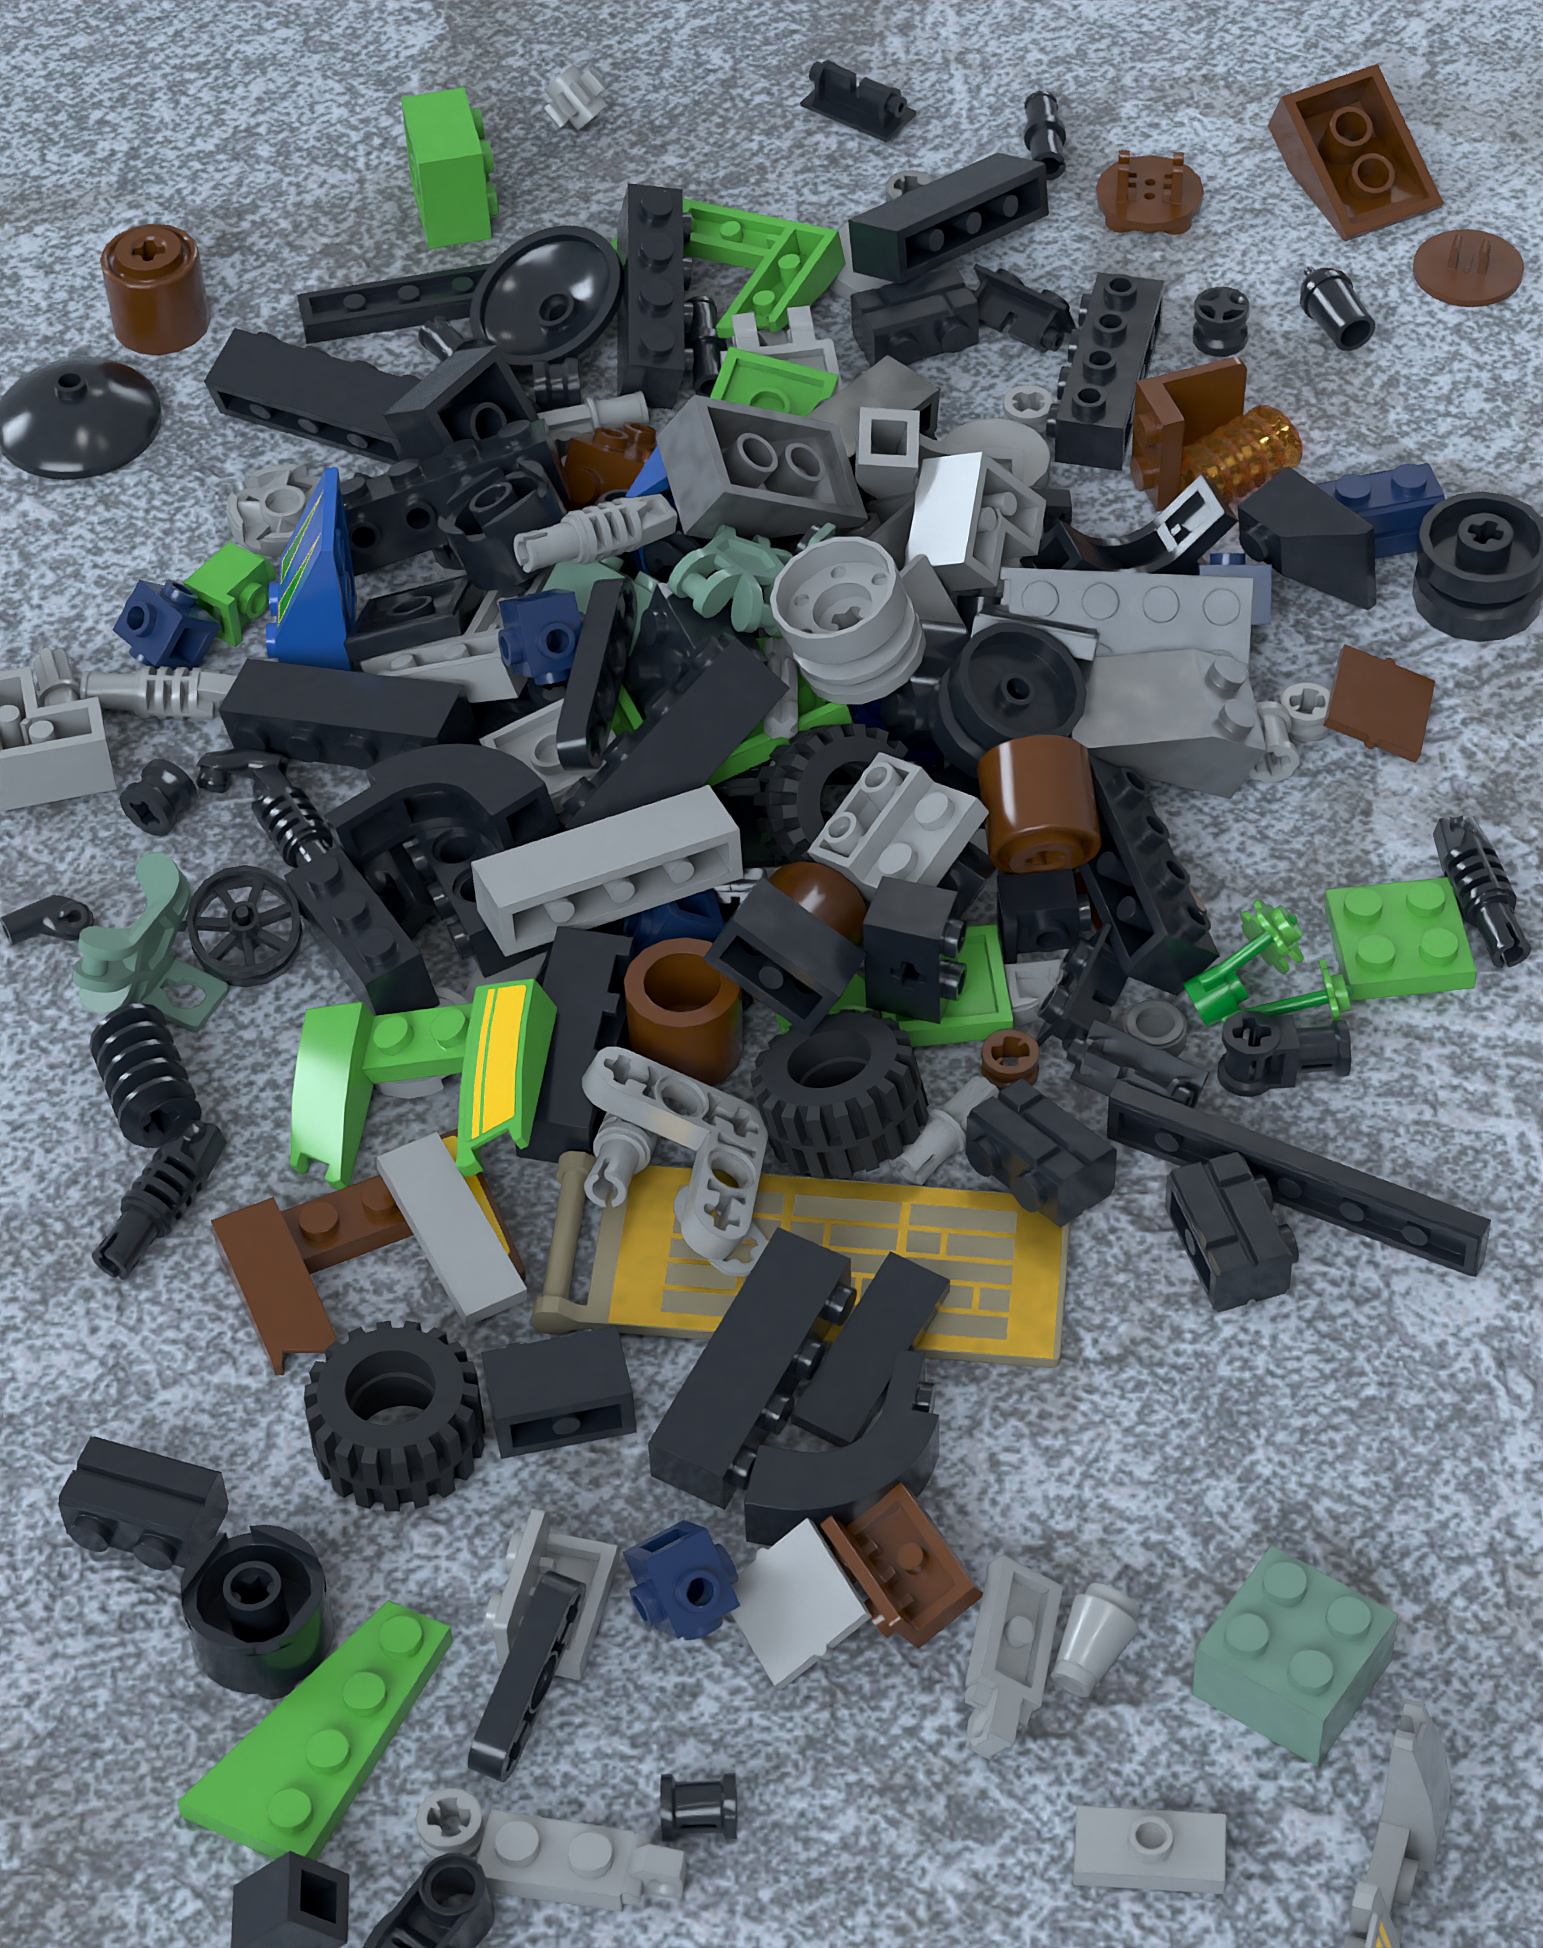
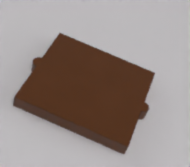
(1379, 703)

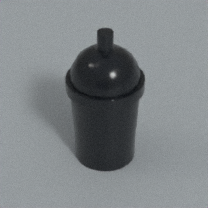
(1334, 305)

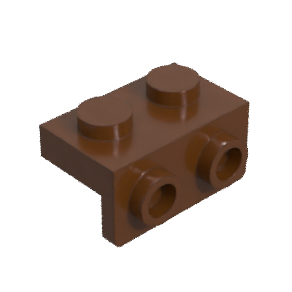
(904, 1567)

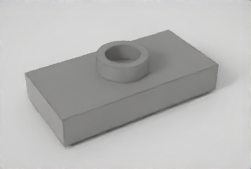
(1150, 1849)

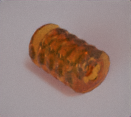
(1243, 452)

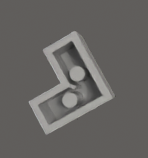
(971, 518)
(49, 749)

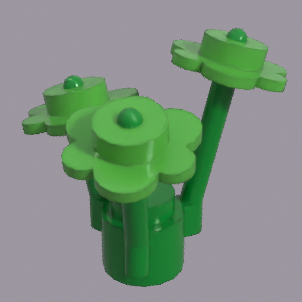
(1272, 936)

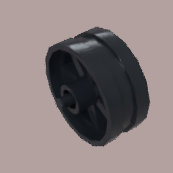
(244, 925)

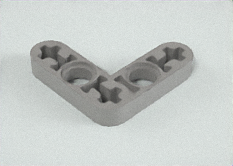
(713, 1140)

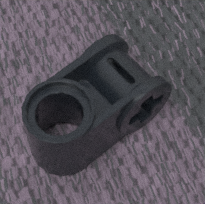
(421, 1919)

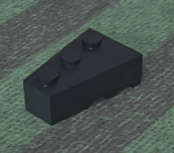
(589, 994)

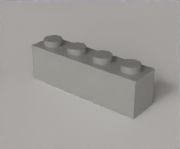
(607, 869)

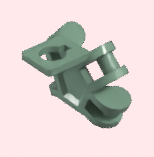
(742, 572)
(146, 953)

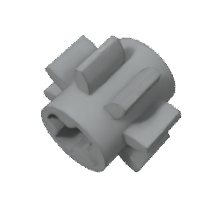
(575, 97)

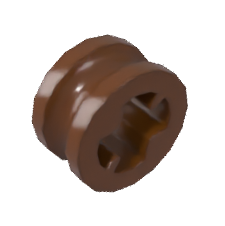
(1010, 1044)

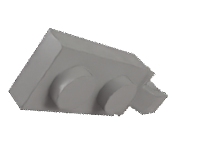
(1009, 1654)
(576, 1862)

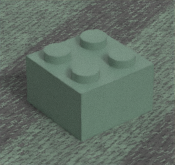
(1294, 1655)

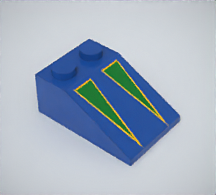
(315, 585)

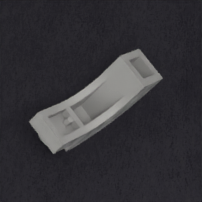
(893, 452)

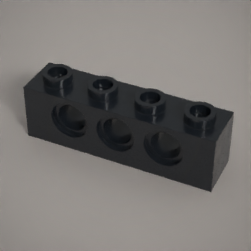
(446, 858)

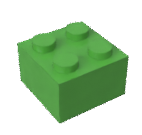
(449, 167)

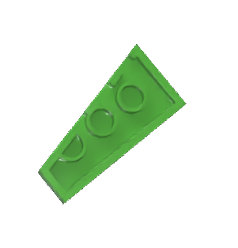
(317, 1748)

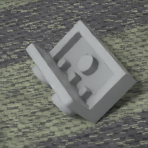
(527, 1561)

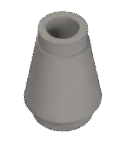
(1094, 1637)

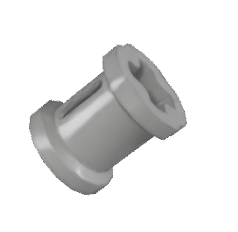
(1276, 739)

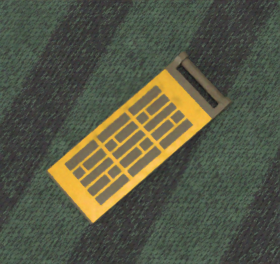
(646, 1280)

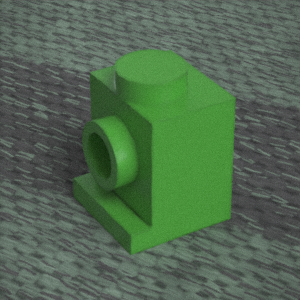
(233, 589)

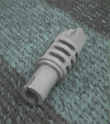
(597, 532)
(160, 692)
(620, 1153)

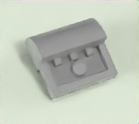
(897, 827)

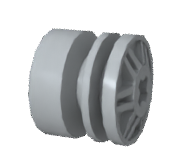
(848, 620)

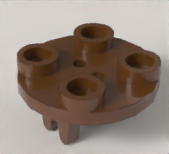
(1149, 194)

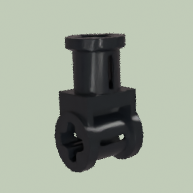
(1279, 1052)

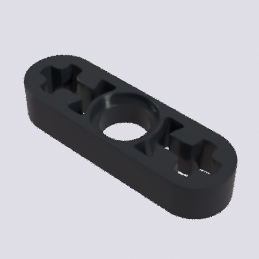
(526, 1676)

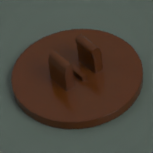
(1468, 268)

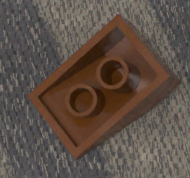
(1354, 153)

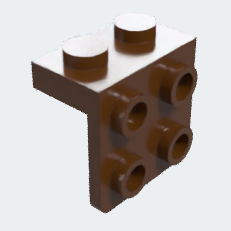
(1177, 412)
(606, 461)

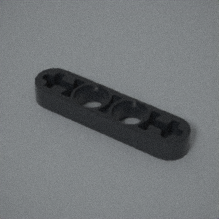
(597, 674)

